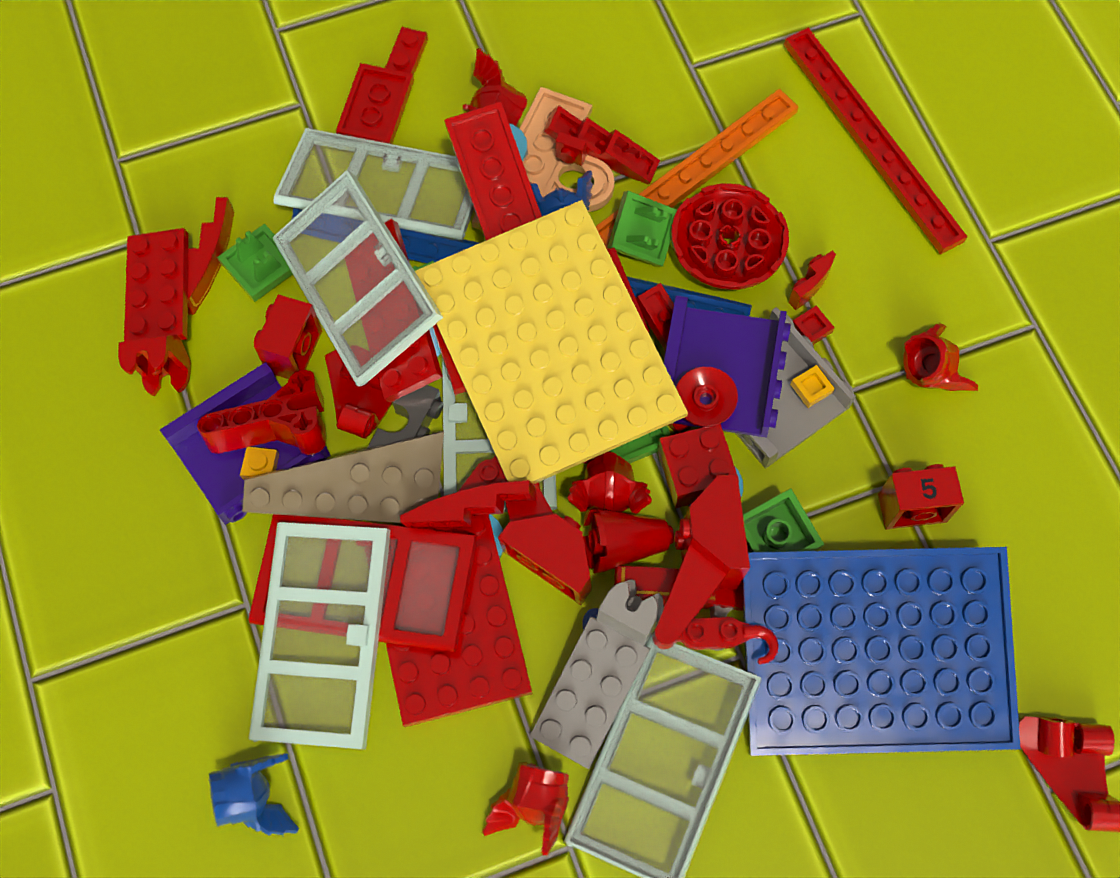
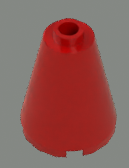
(623, 538)

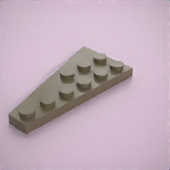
(354, 486)

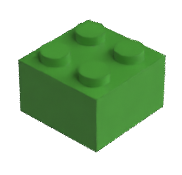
(780, 526)

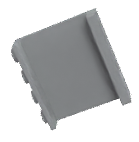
(794, 419)

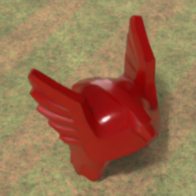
(495, 89)
(934, 362)
(609, 486)
(536, 798)

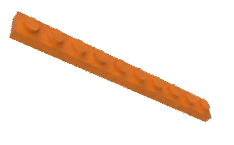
(714, 155)

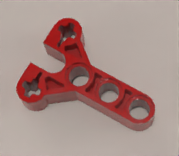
(286, 416)

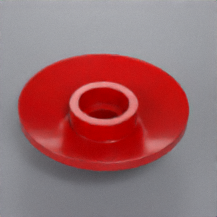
(708, 383)

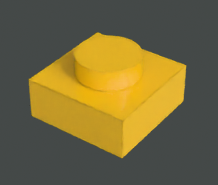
(812, 386)
(258, 461)

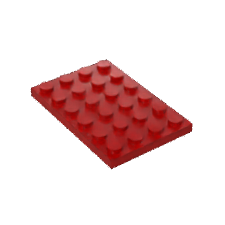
(488, 656)

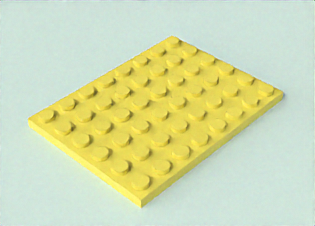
(550, 345)

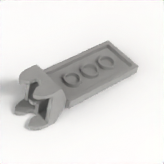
(599, 674)

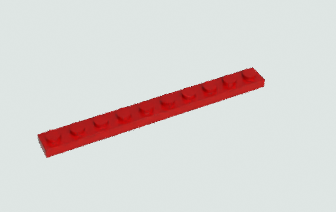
(875, 141)

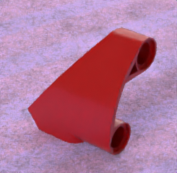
(356, 407)
(1073, 766)

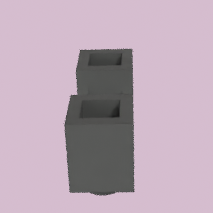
(419, 409)

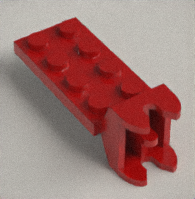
(156, 309)

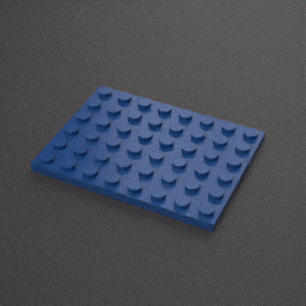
(882, 651)

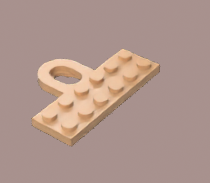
(541, 162)

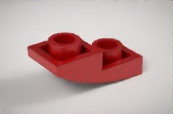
(815, 277)

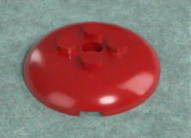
(736, 214)

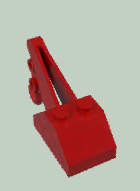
(539, 538)
(712, 560)

